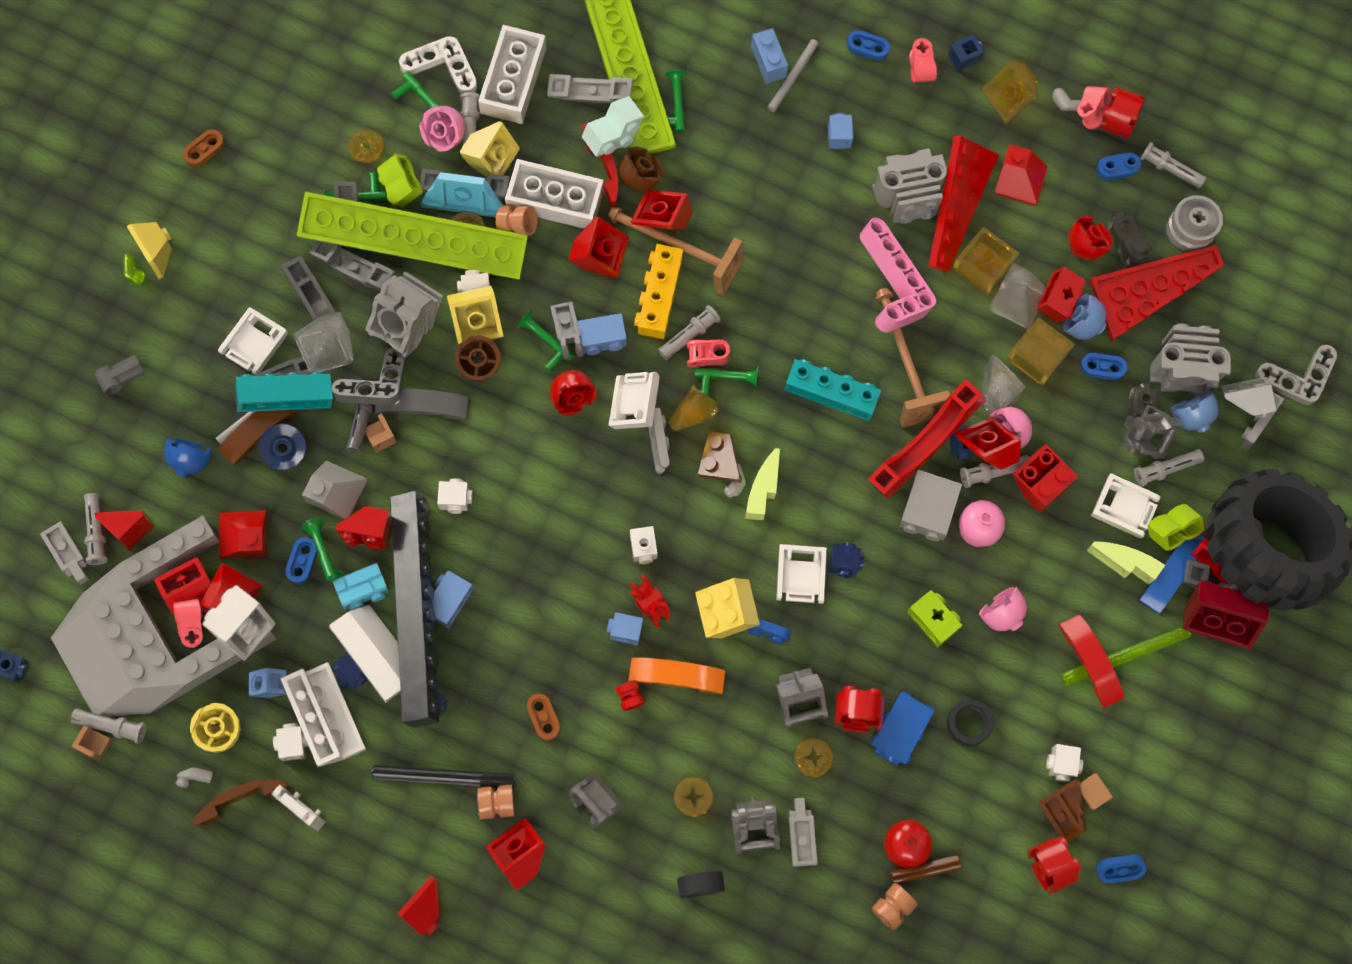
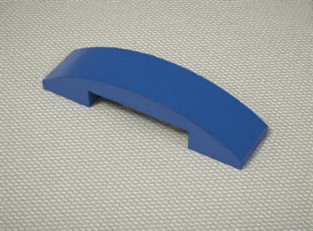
(1171, 576)

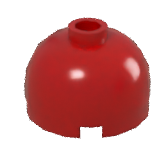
(1089, 239)
(571, 392)
(908, 844)

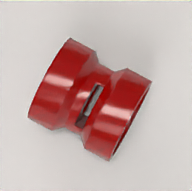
(629, 695)

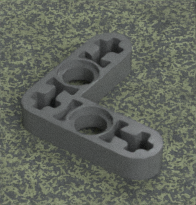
(383, 386)

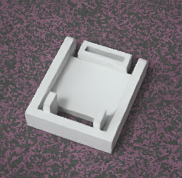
(251, 346)
(635, 396)
(1129, 507)
(801, 578)
(297, 807)

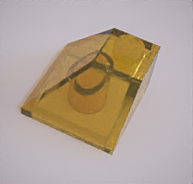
(1011, 89)
(693, 410)

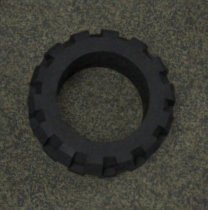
(1255, 564)

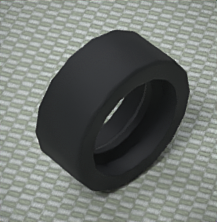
(985, 713)
(701, 884)

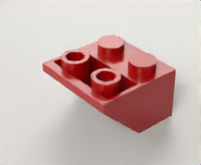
(1043, 478)
(367, 527)
(184, 583)

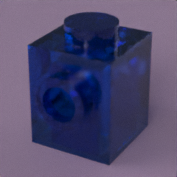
(845, 560)
(348, 672)

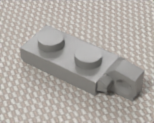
(1252, 434)
(65, 552)
(802, 835)

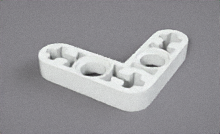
(442, 55)

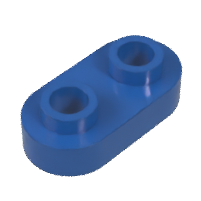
(869, 44)
(1119, 165)
(1102, 366)
(301, 561)
(775, 632)
(1121, 868)

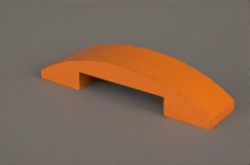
(677, 674)

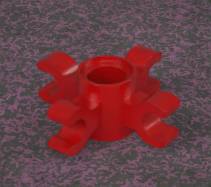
(650, 601)

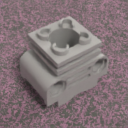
(911, 185)
(403, 312)
(1190, 360)

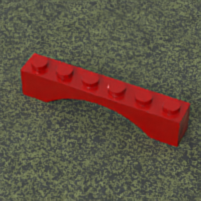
(946, 422)

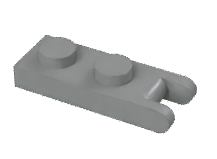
(659, 442)

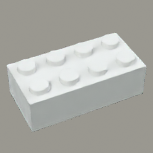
(512, 74)
(555, 193)
(239, 622)

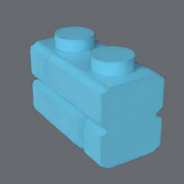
(361, 587)

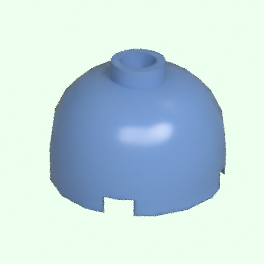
(1087, 319)
(1198, 412)

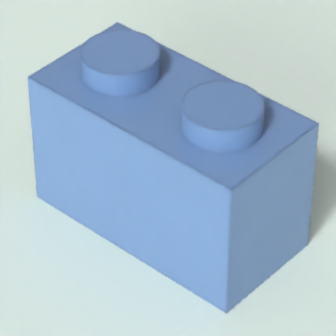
(769, 56)
(602, 334)
(450, 597)

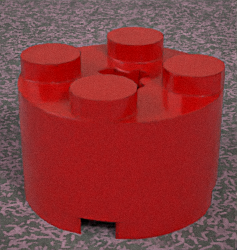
(1122, 112)
(859, 709)
(1054, 864)

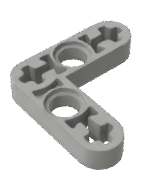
(1301, 385)

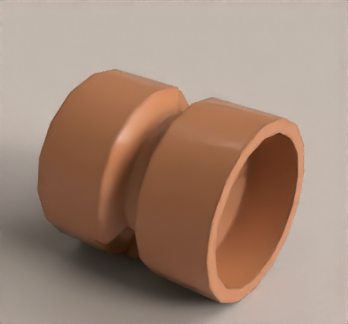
(517, 219)
(495, 802)
(894, 906)

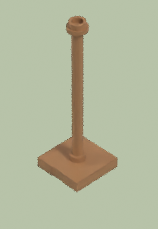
(726, 266)
(923, 407)

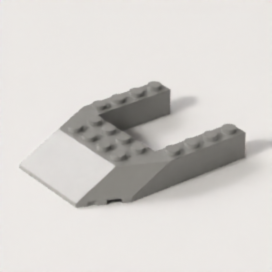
(118, 648)

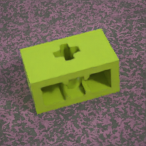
(940, 629)

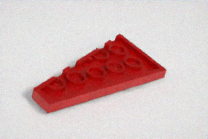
(964, 185)
(1144, 289)

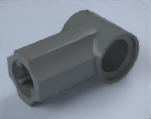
(114, 377)

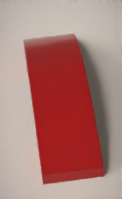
(610, 186)
(1094, 660)

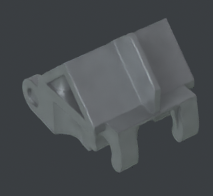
(1144, 427)
(797, 689)
(597, 798)
(755, 816)

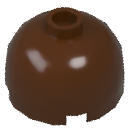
(640, 170)
(477, 358)

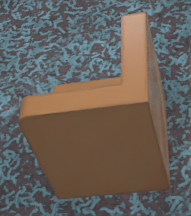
(380, 434)
(91, 743)
(1094, 791)

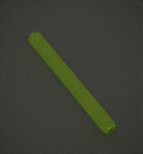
(1130, 653)

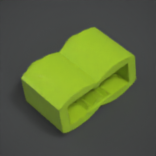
(399, 180)
(1175, 527)

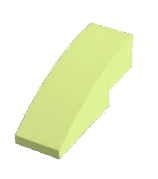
(763, 487)
(1127, 560)

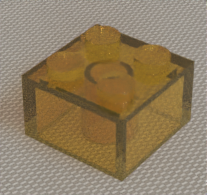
(985, 260)
(1040, 351)

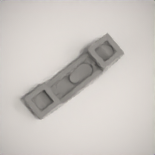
(589, 90)

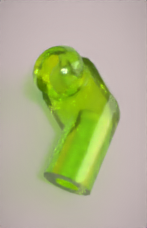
(130, 271)

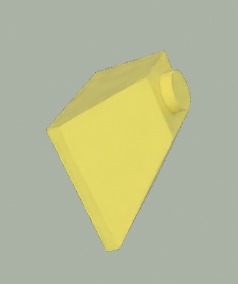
(490, 150)
(153, 244)

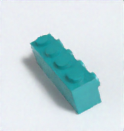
(832, 389)
(283, 392)

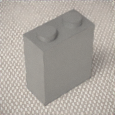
(930, 505)

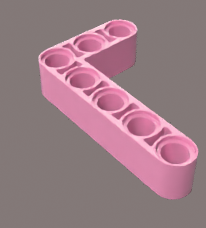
(914, 293)

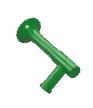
(412, 83)
(678, 120)
(374, 193)
(529, 323)
(708, 374)
(314, 528)

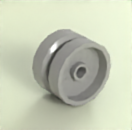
(1194, 223)

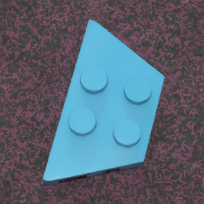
(461, 194)

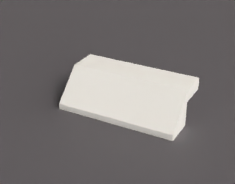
(371, 649)
(323, 714)

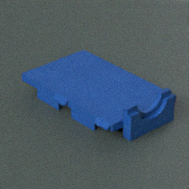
(902, 729)

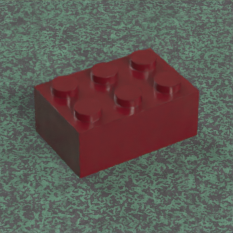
(1224, 615)

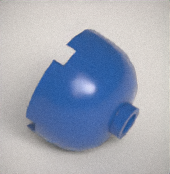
(186, 456)

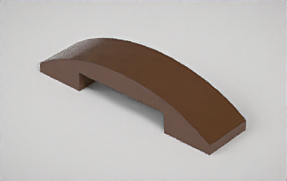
(248, 434)
(211, 811)

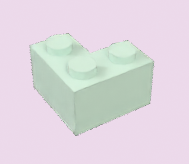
(614, 129)

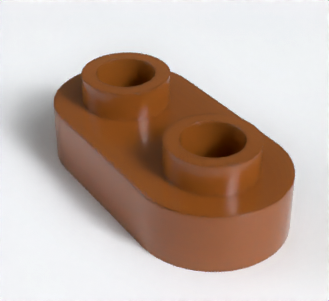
(202, 147)
(543, 717)

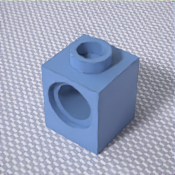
(840, 131)
(625, 628)
(266, 683)

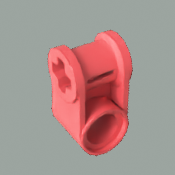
(922, 61)
(1094, 105)
(706, 353)
(188, 619)

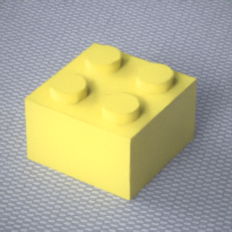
(475, 314)
(727, 608)

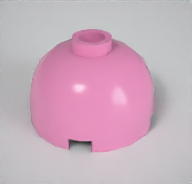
(442, 128)
(1016, 422)
(981, 523)
(1005, 611)

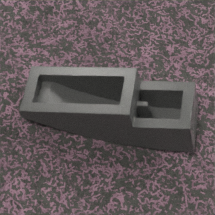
(307, 288)

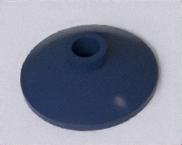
(282, 435)

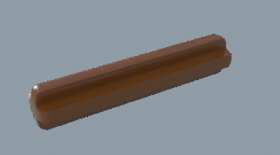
(926, 870)

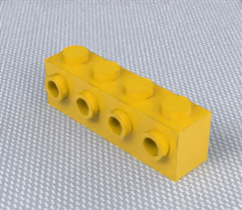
(660, 291)

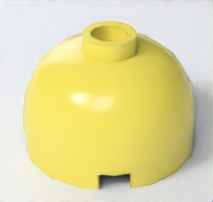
(215, 728)

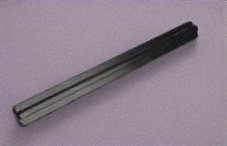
(442, 776)

